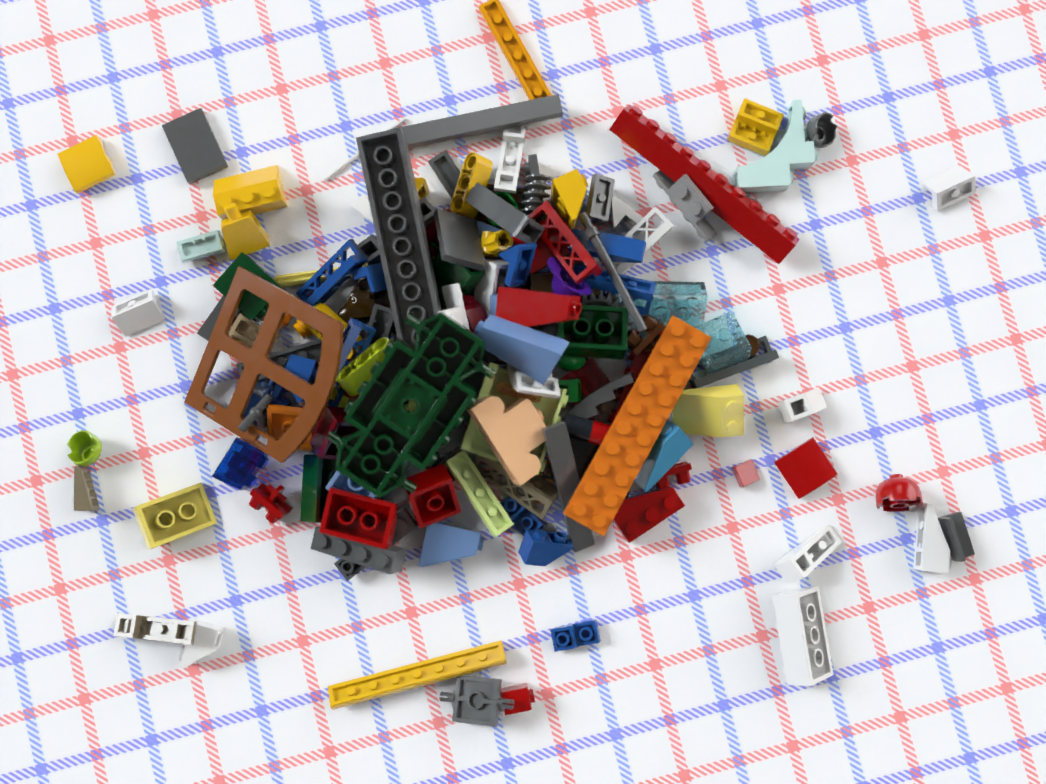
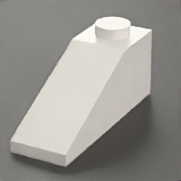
(930, 544)
(807, 555)

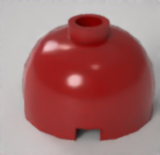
(898, 494)

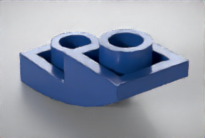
(520, 516)
(575, 635)

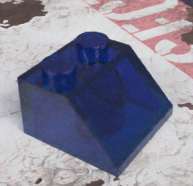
(241, 465)

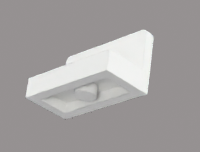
(950, 187)
(137, 313)

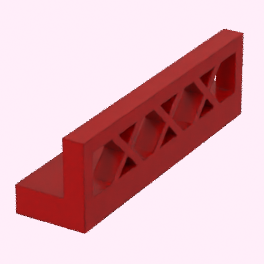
(572, 240)

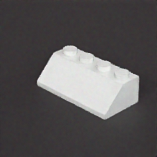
(802, 636)

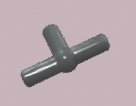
(256, 414)

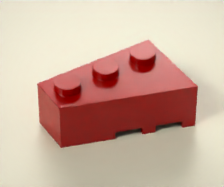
(645, 511)

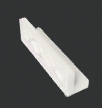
(651, 241)

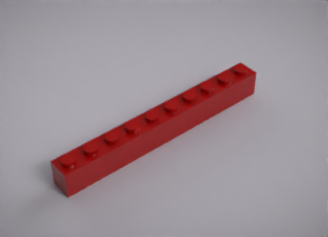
(728, 201)

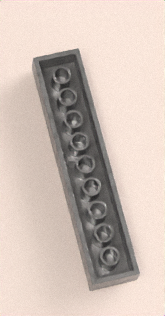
(399, 228)

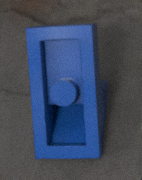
(520, 261)

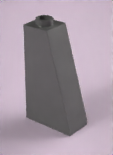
(504, 214)

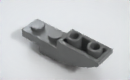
(404, 525)

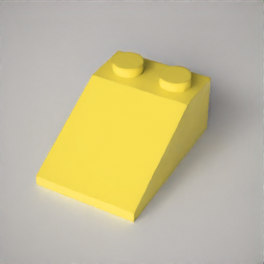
(711, 411)
(174, 515)

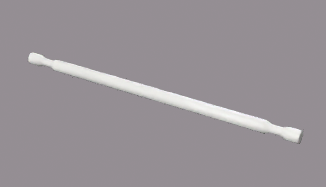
(357, 154)

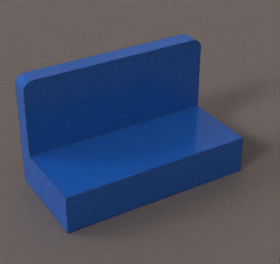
(374, 275)

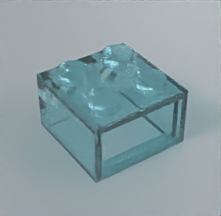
(727, 343)

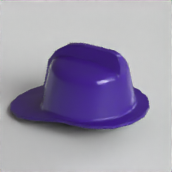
(563, 282)

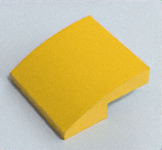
(755, 127)
(86, 164)

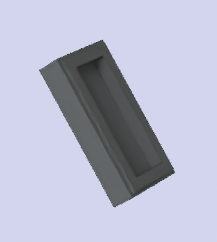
(445, 171)

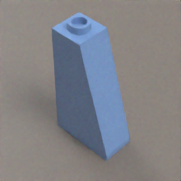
(522, 346)

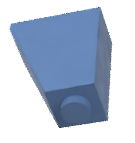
(449, 543)

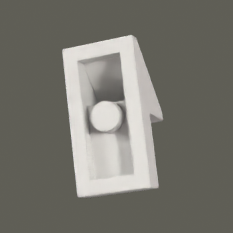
(620, 211)

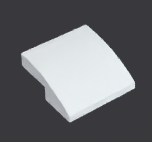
(524, 384)

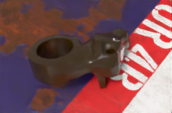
(362, 302)

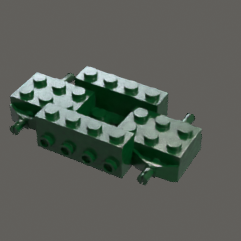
(429, 376)

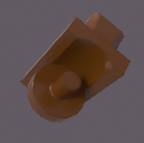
(647, 339)

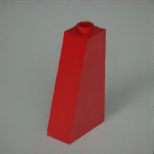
(536, 307)

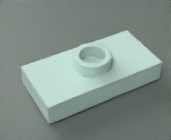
(201, 246)

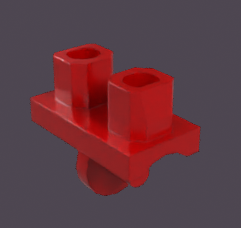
(681, 472)
(271, 499)

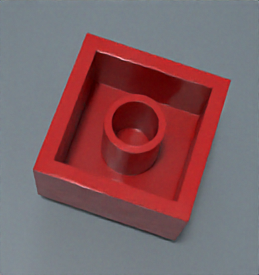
(433, 497)

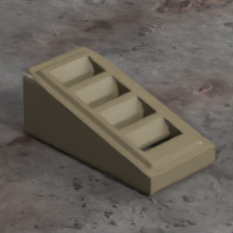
(84, 492)

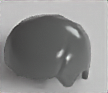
(821, 130)

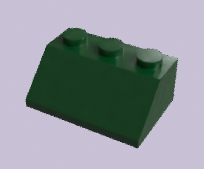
(596, 333)
(316, 476)

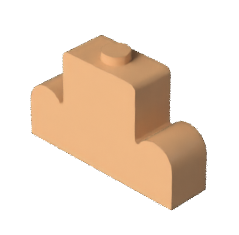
(511, 434)

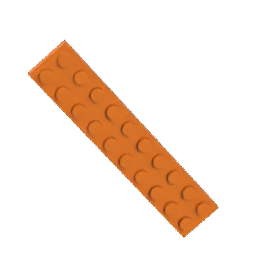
(637, 426)

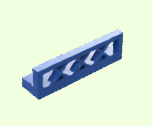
(336, 279)
(636, 287)
(349, 341)

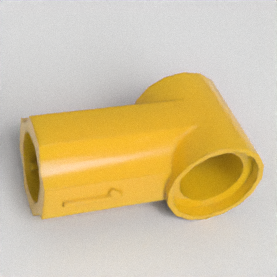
(495, 242)

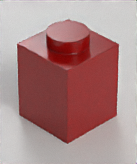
(522, 698)

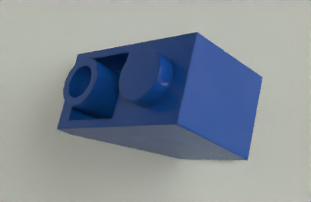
(305, 369)
(543, 547)

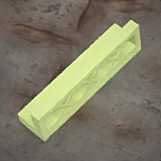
(479, 493)

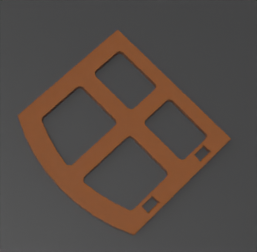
(257, 362)

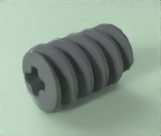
(535, 193)

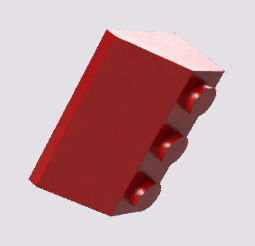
(359, 518)

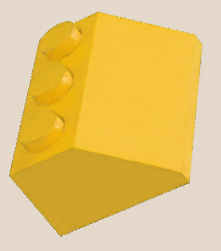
(253, 190)
(568, 196)

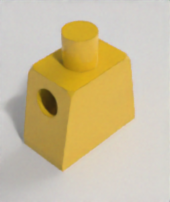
(242, 232)

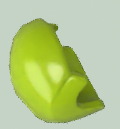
(84, 448)

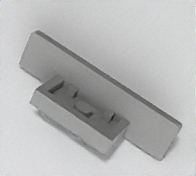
(689, 201)

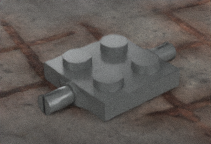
(477, 700)

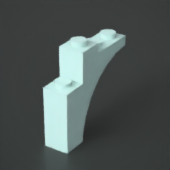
(792, 153)

